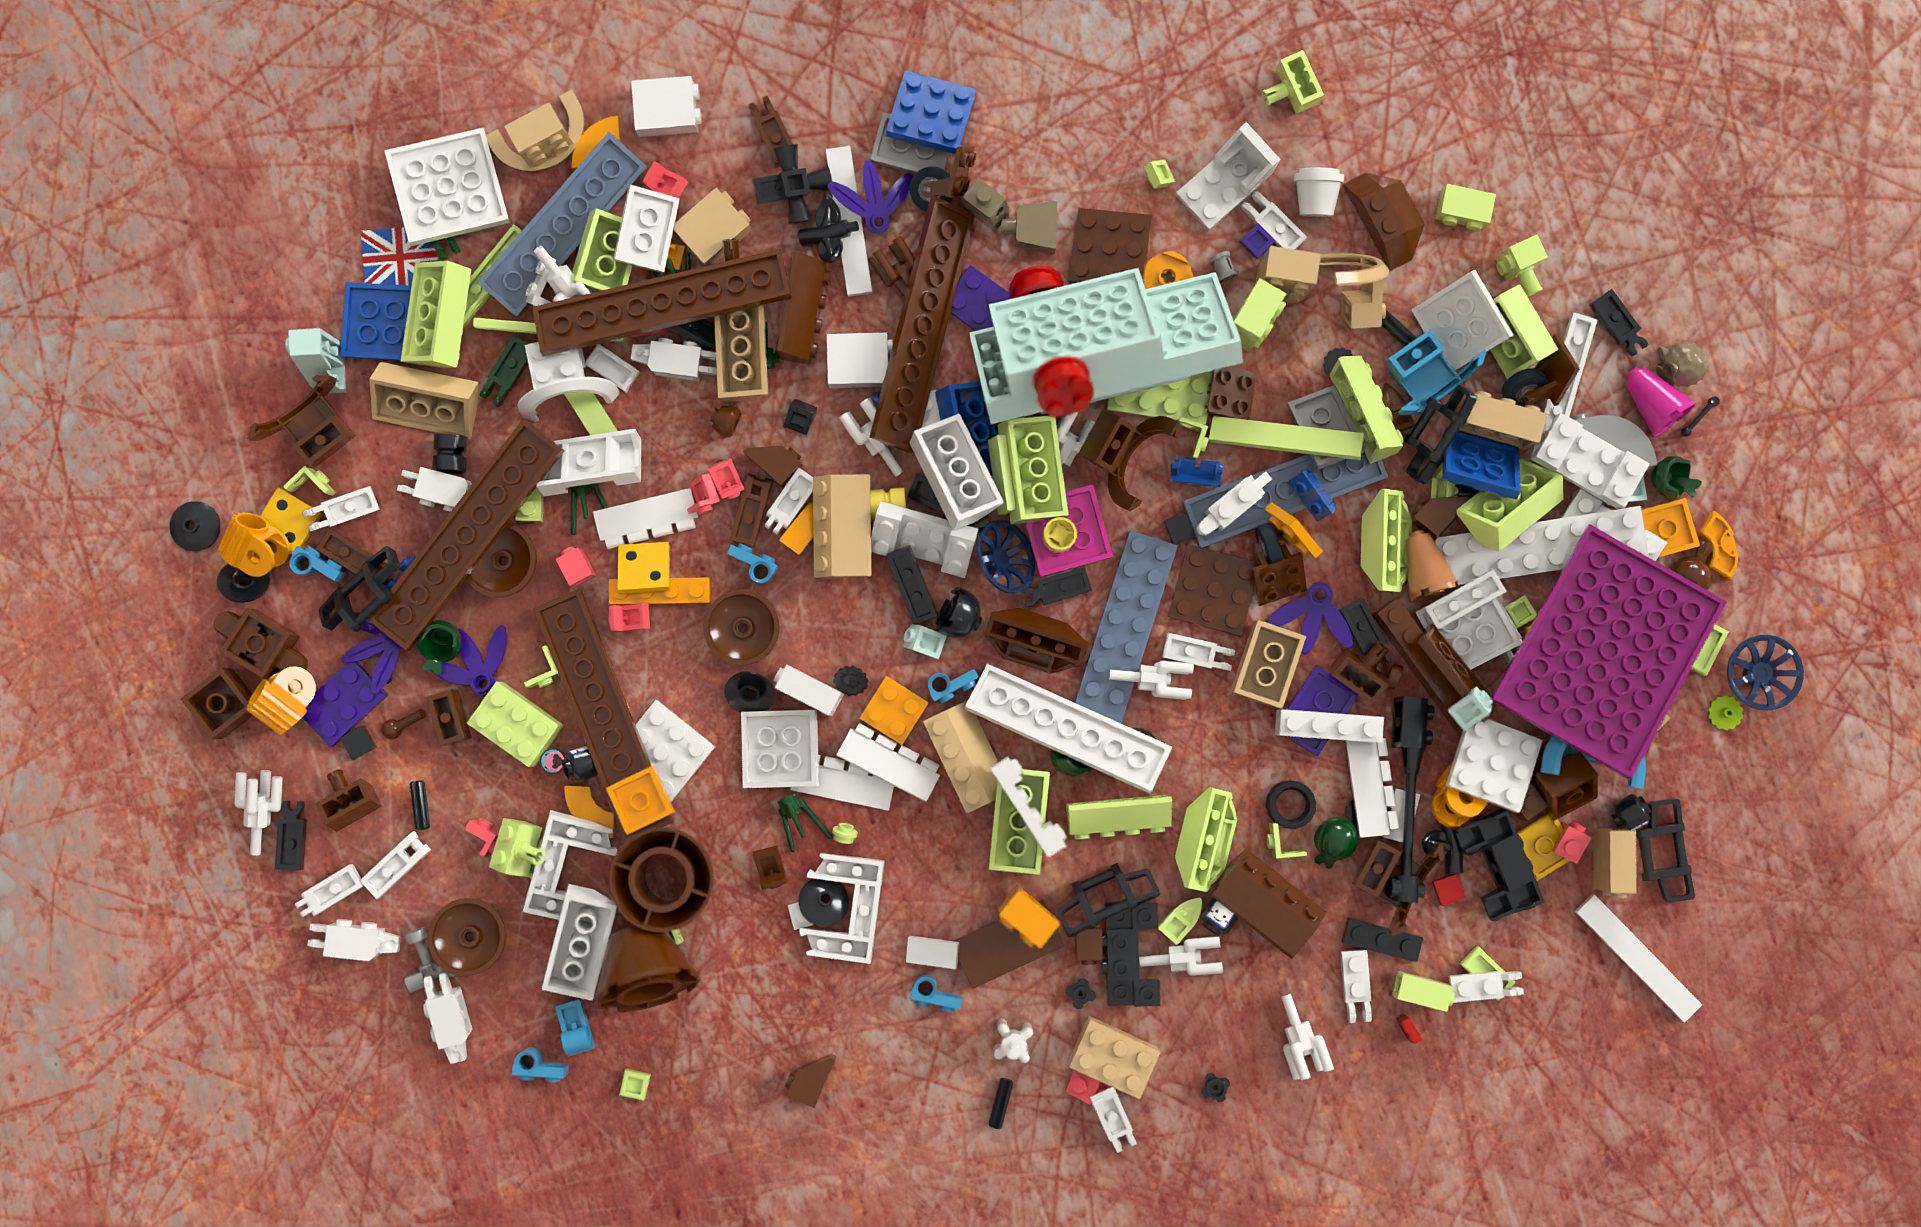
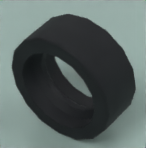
(1308, 813)

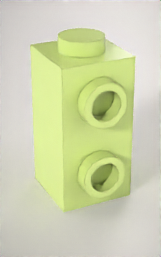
(1423, 991)

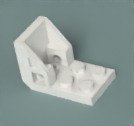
(1230, 178)

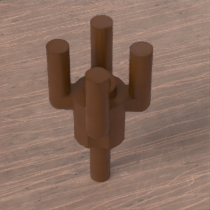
(900, 272)

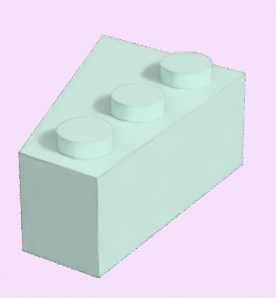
(317, 355)

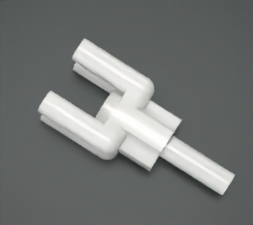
(561, 278)
(861, 435)
(1068, 442)
(1157, 678)
(258, 805)
(1187, 957)
(1013, 1042)
(1303, 1043)

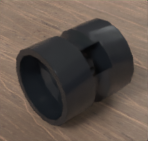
(449, 453)

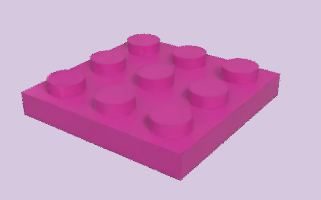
(1091, 539)

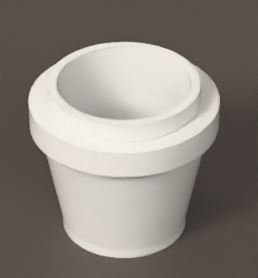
(1318, 190)

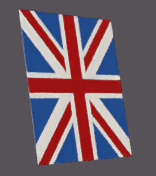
(391, 258)

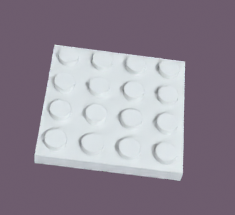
(446, 186)

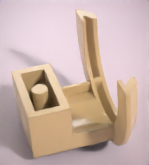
(540, 136)
(1364, 306)

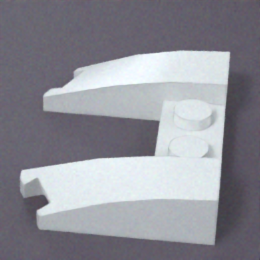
(561, 831)
(859, 942)

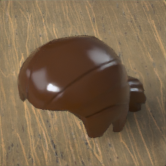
(1694, 567)

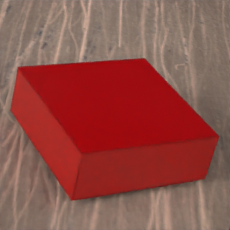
(1448, 889)
(1408, 1029)

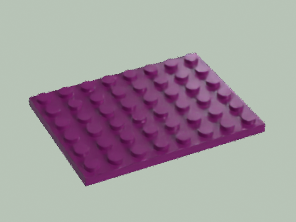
(1609, 651)

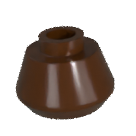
(725, 420)

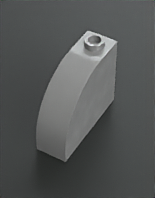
(1620, 434)

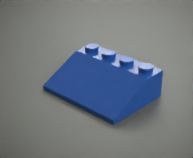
(970, 403)

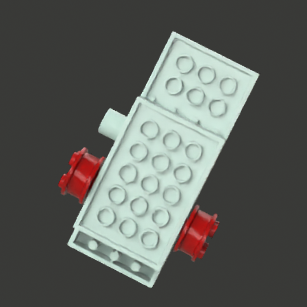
(1098, 340)

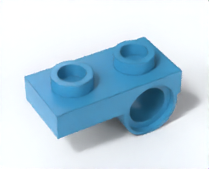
(744, 554)
(316, 564)
(964, 681)
(947, 1001)
(576, 1032)
(551, 1071)

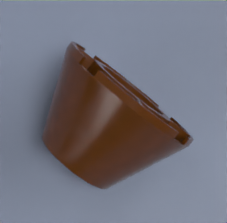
(630, 888)
(643, 971)

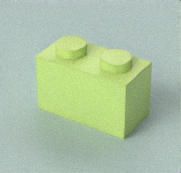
(1465, 207)

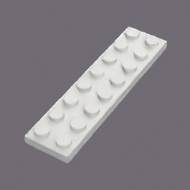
(1540, 547)
(1068, 728)

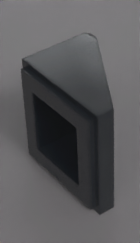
(800, 416)

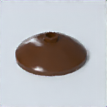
(501, 581)
(723, 624)
(449, 937)

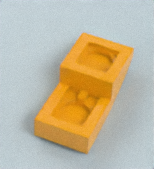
(800, 531)

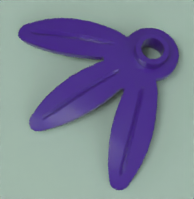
(873, 191)
(1315, 610)
(371, 647)
(478, 671)

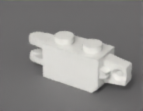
(674, 359)
(435, 488)
(1233, 504)
(354, 941)
(448, 1017)

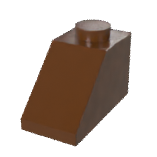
(776, 462)
(1437, 514)
(809, 1080)

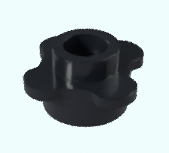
(1078, 1001)
(1218, 1094)

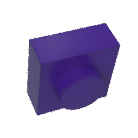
(1257, 241)

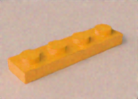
(681, 592)

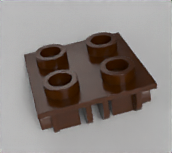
(1231, 392)

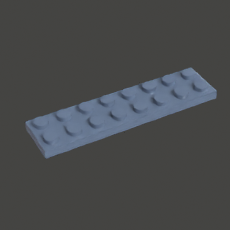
(562, 220)
(1335, 479)
(1126, 624)

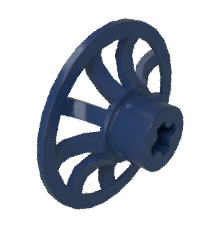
(999, 559)
(1763, 672)

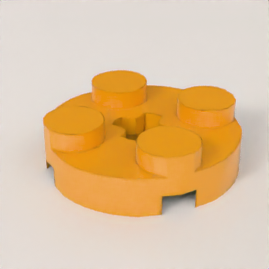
(1166, 262)

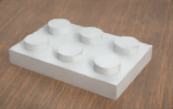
(646, 229)

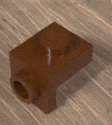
(770, 867)

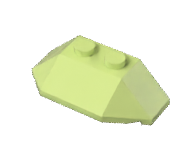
(1383, 540)
(1206, 839)

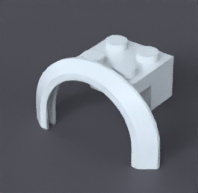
(560, 375)

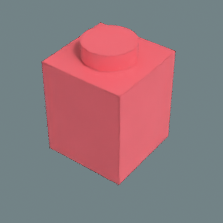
(575, 566)

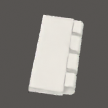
(651, 513)
(895, 768)
(850, 785)
(1367, 787)

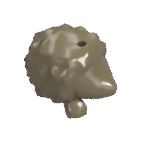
(1682, 364)

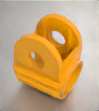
(246, 545)
(276, 704)
(1461, 804)

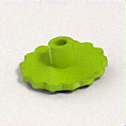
(1725, 712)

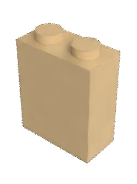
(709, 224)
(1614, 861)

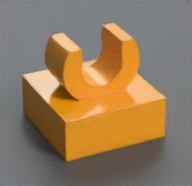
(677, 254)

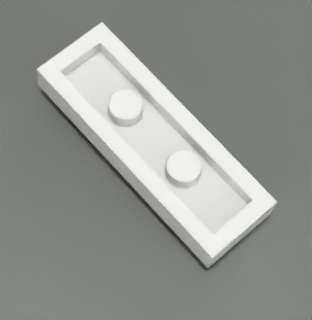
(1465, 599)

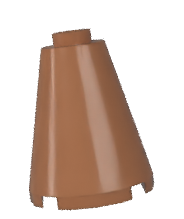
(1427, 568)

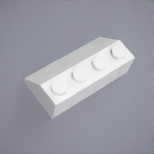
(955, 471)
(580, 943)

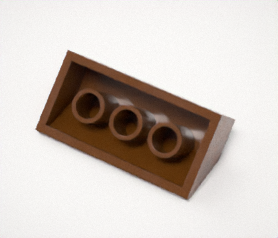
(801, 312)
(1268, 903)

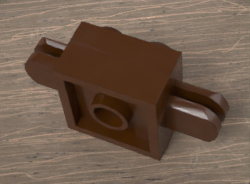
(258, 642)

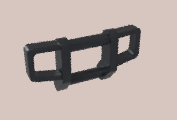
(1424, 450)
(374, 579)
(1682, 864)
(1128, 902)

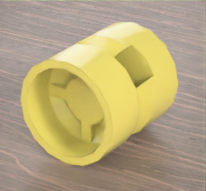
(895, 496)
(1059, 535)

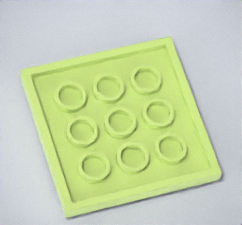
(1172, 400)

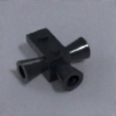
(791, 184)

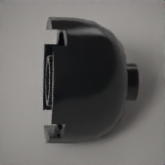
(959, 615)

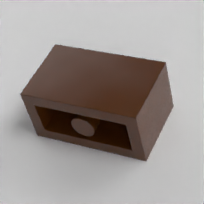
(448, 717)

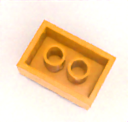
(1028, 916)

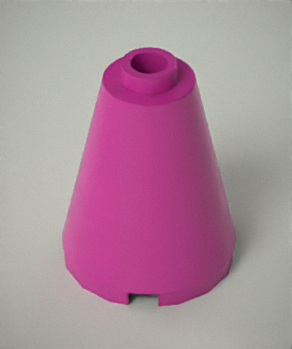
(1657, 400)

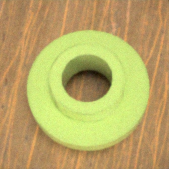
(844, 833)

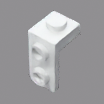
(535, 289)

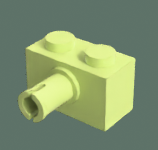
(1297, 84)
(1520, 261)
(516, 848)

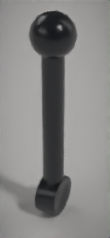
(1712, 402)

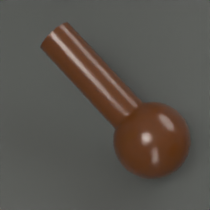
(392, 728)

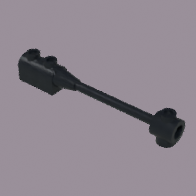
(1411, 736)

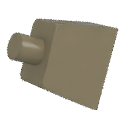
(984, 204)
(1034, 227)

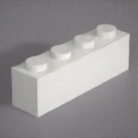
(1329, 726)

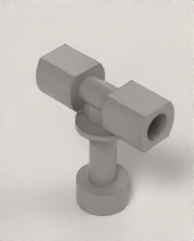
(429, 968)

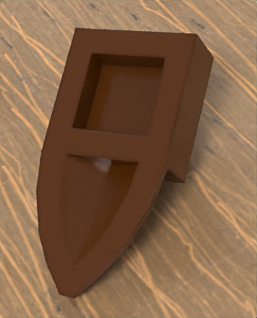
(1395, 402)

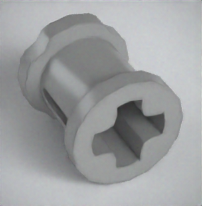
(1223, 266)

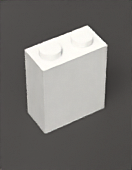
(665, 106)
(857, 359)
(808, 690)

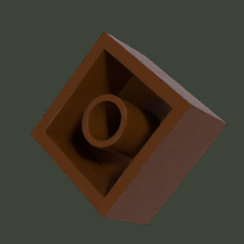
(219, 703)
(1571, 788)

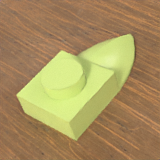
(1181, 920)

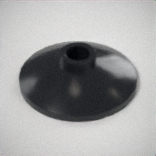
(205, 530)
(231, 581)
(746, 700)
(823, 913)

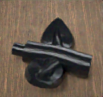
(828, 231)
(1451, 848)

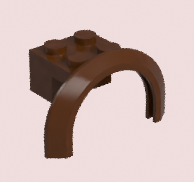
(310, 424)
(1112, 444)
(1384, 862)

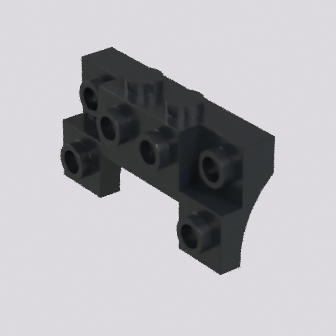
(1507, 862)
(1123, 958)

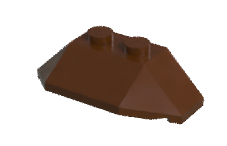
(1387, 216)
(1035, 640)

